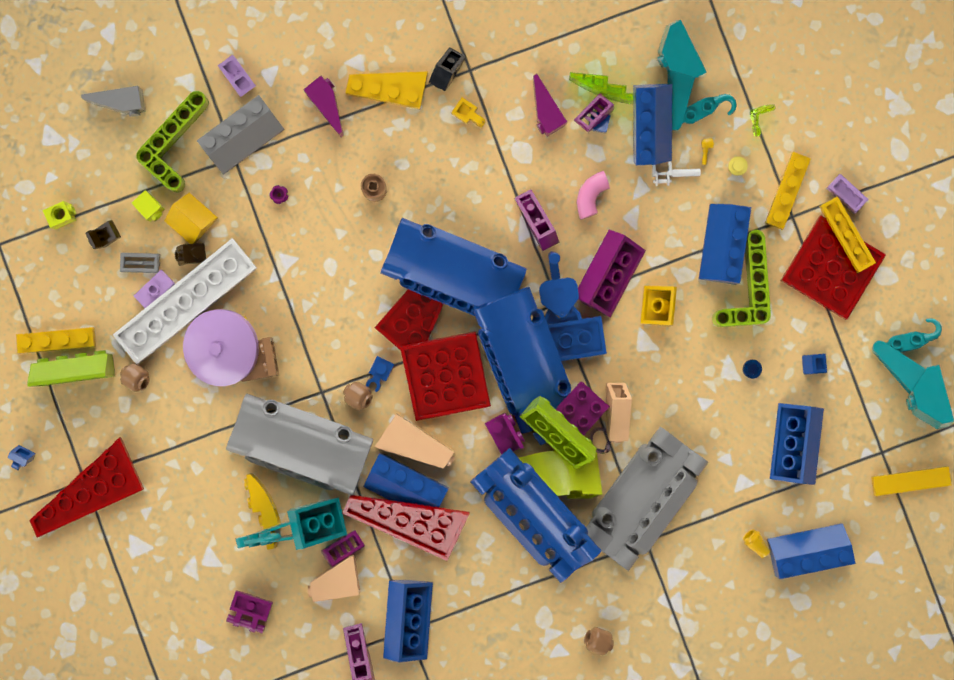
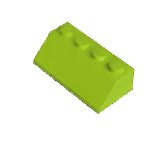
(71, 370)
(559, 432)

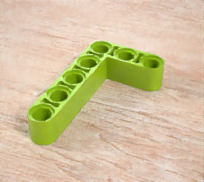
(170, 139)
(753, 287)

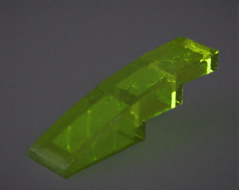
(599, 84)

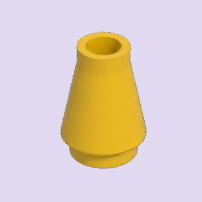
(756, 543)

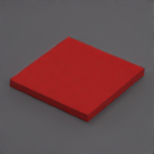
(826, 273)
(445, 376)

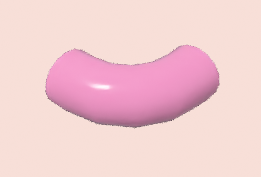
(588, 193)

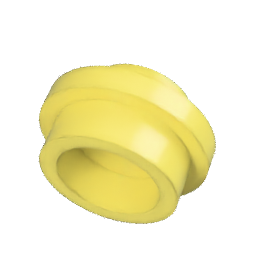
(737, 166)

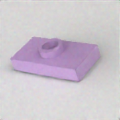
(847, 193)
(154, 289)

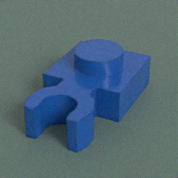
(381, 370)

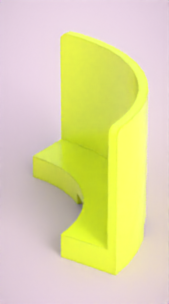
(564, 478)

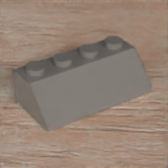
(240, 134)

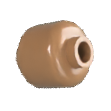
(134, 377)
(357, 395)
(598, 641)

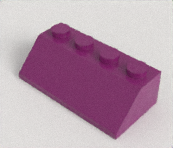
(610, 272)

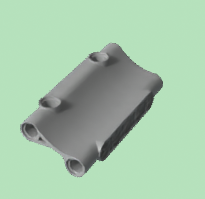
(299, 444)
(645, 498)

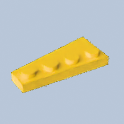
(393, 88)

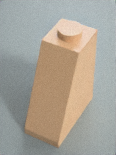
(618, 413)
(336, 582)

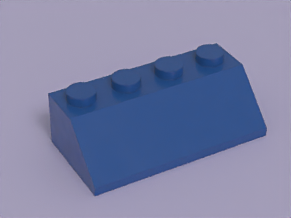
(652, 124)
(725, 243)
(796, 443)
(403, 484)
(810, 551)
(407, 620)

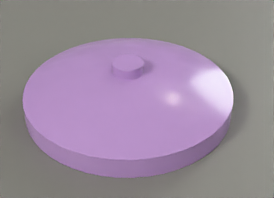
(220, 347)

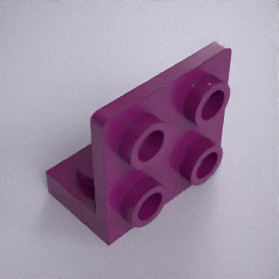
(582, 407)
(504, 434)

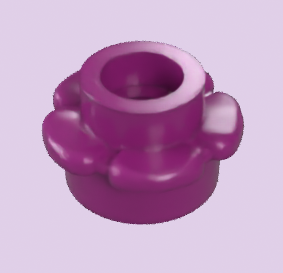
(279, 199)

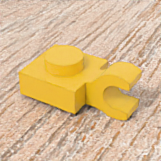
(466, 111)

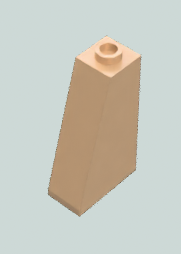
(412, 442)

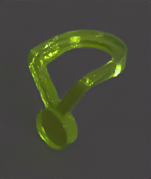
(755, 119)

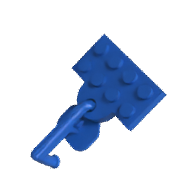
(571, 333)

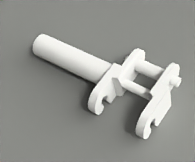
(674, 173)

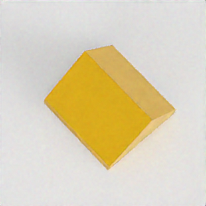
(190, 218)
(658, 305)

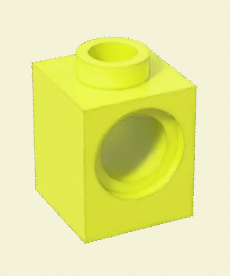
(148, 206)
(52, 215)

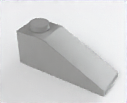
(122, 100)

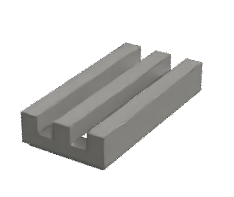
(156, 263)

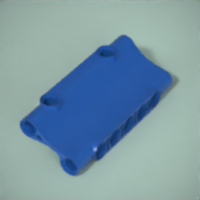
(449, 267)
(521, 353)
(539, 512)

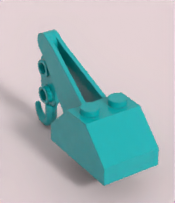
(683, 66)
(926, 386)
(309, 526)

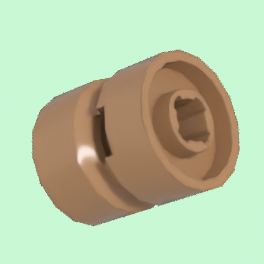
(373, 187)

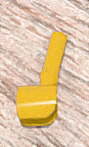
(706, 144)

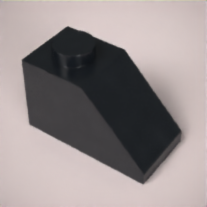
(446, 69)

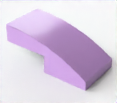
(236, 75)

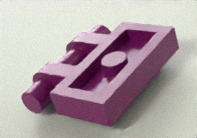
(252, 606)

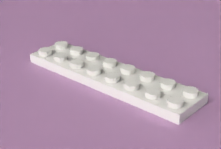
(184, 301)

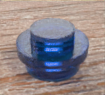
(752, 369)

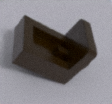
(103, 235)
(190, 253)

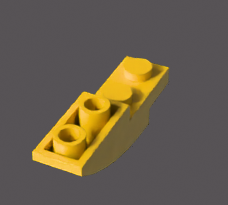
(261, 501)

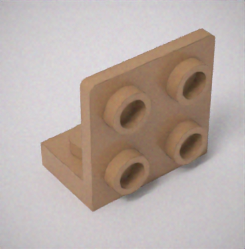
(266, 363)

